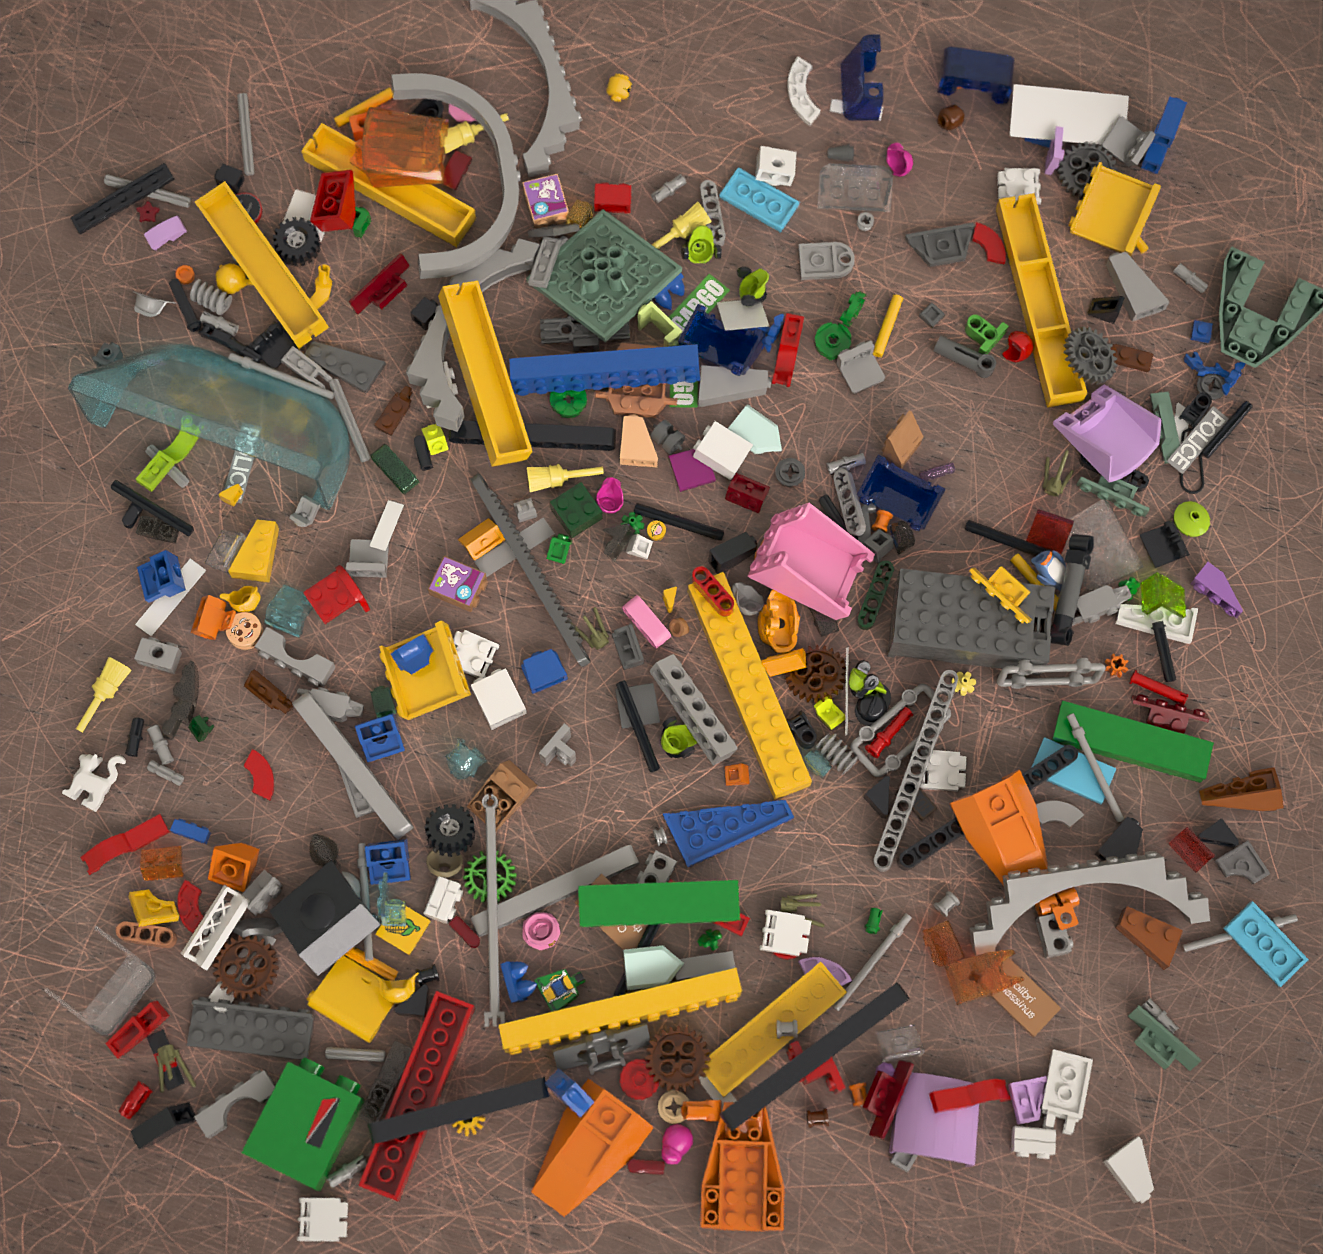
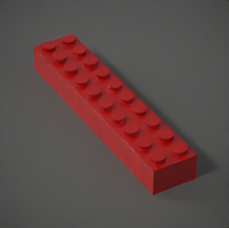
(418, 1089)

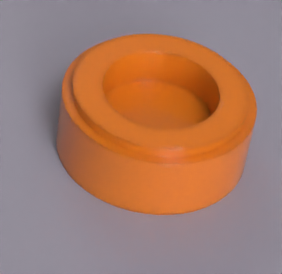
(185, 274)

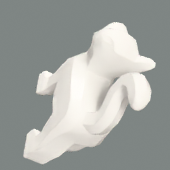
(94, 784)

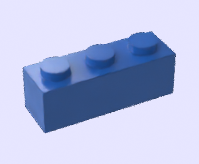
(190, 831)

